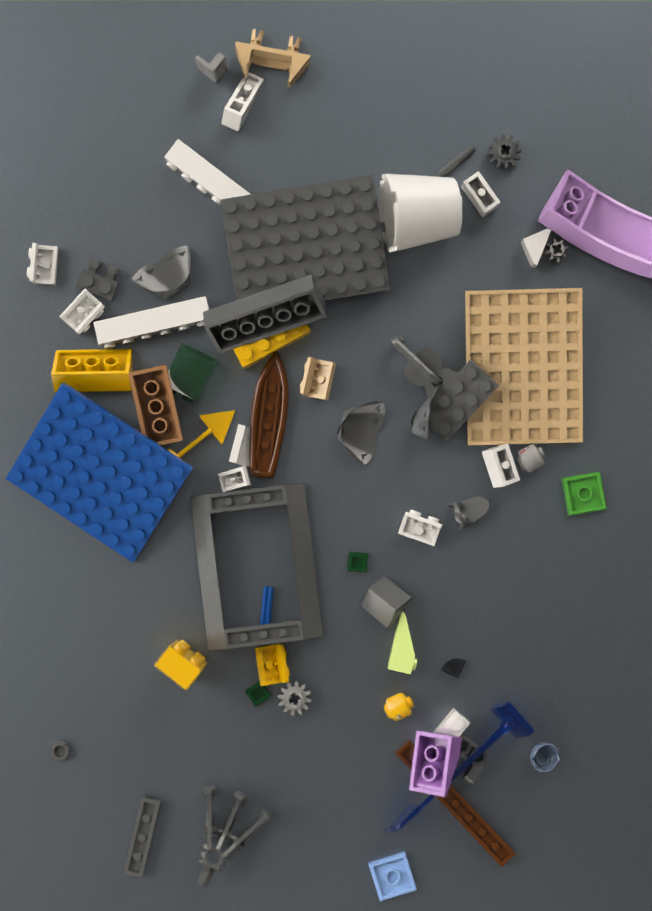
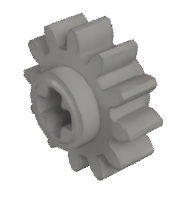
(301, 700)

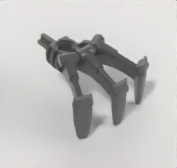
(224, 833)

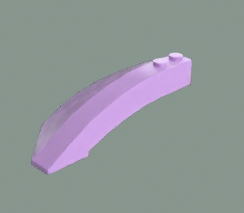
(600, 225)

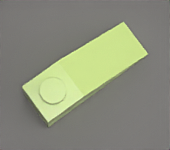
(402, 650)

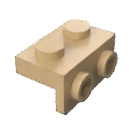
(317, 378)

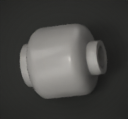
(530, 458)

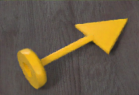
(217, 423)

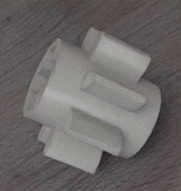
(560, 246)

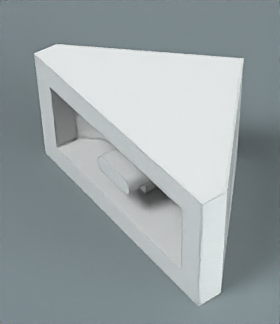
(534, 246)
(234, 479)

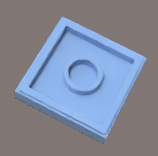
(392, 876)

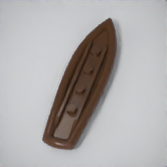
(268, 418)

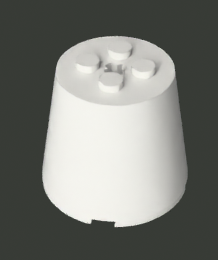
(418, 210)

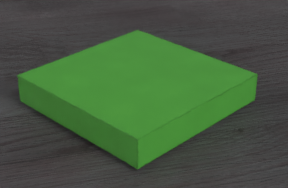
(584, 493)

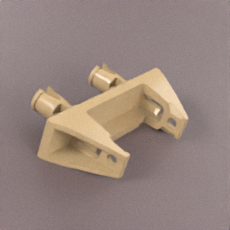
(271, 57)

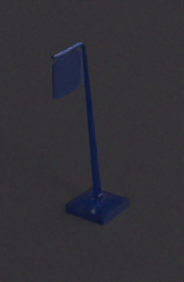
(510, 720)

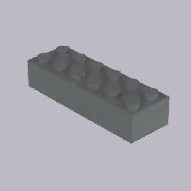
(264, 314)

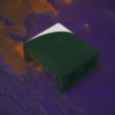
(190, 372)

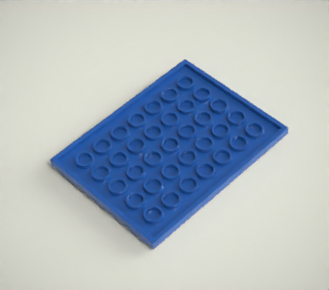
(98, 472)

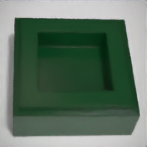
(357, 562)
(257, 693)

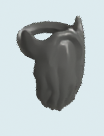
(469, 510)

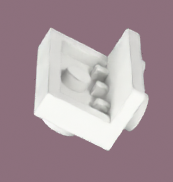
(43, 264)
(82, 312)
(420, 528)

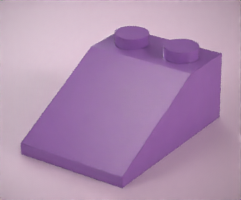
(434, 762)

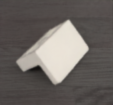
(240, 448)

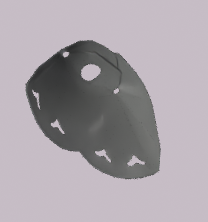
(167, 276)
(420, 424)
(359, 428)

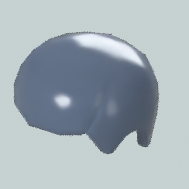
(544, 757)

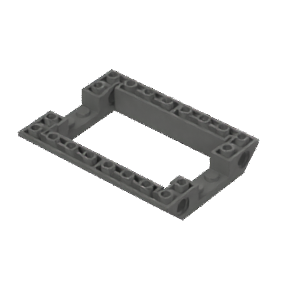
(285, 631)

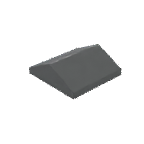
(385, 601)

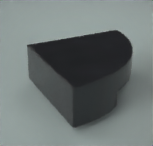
(453, 667)

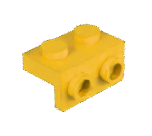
(272, 664)

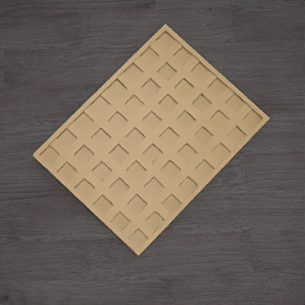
(535, 353)

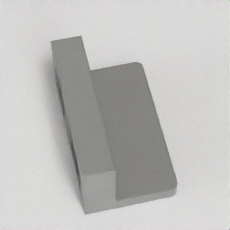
(214, 69)

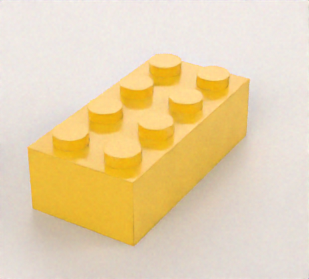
(181, 663)

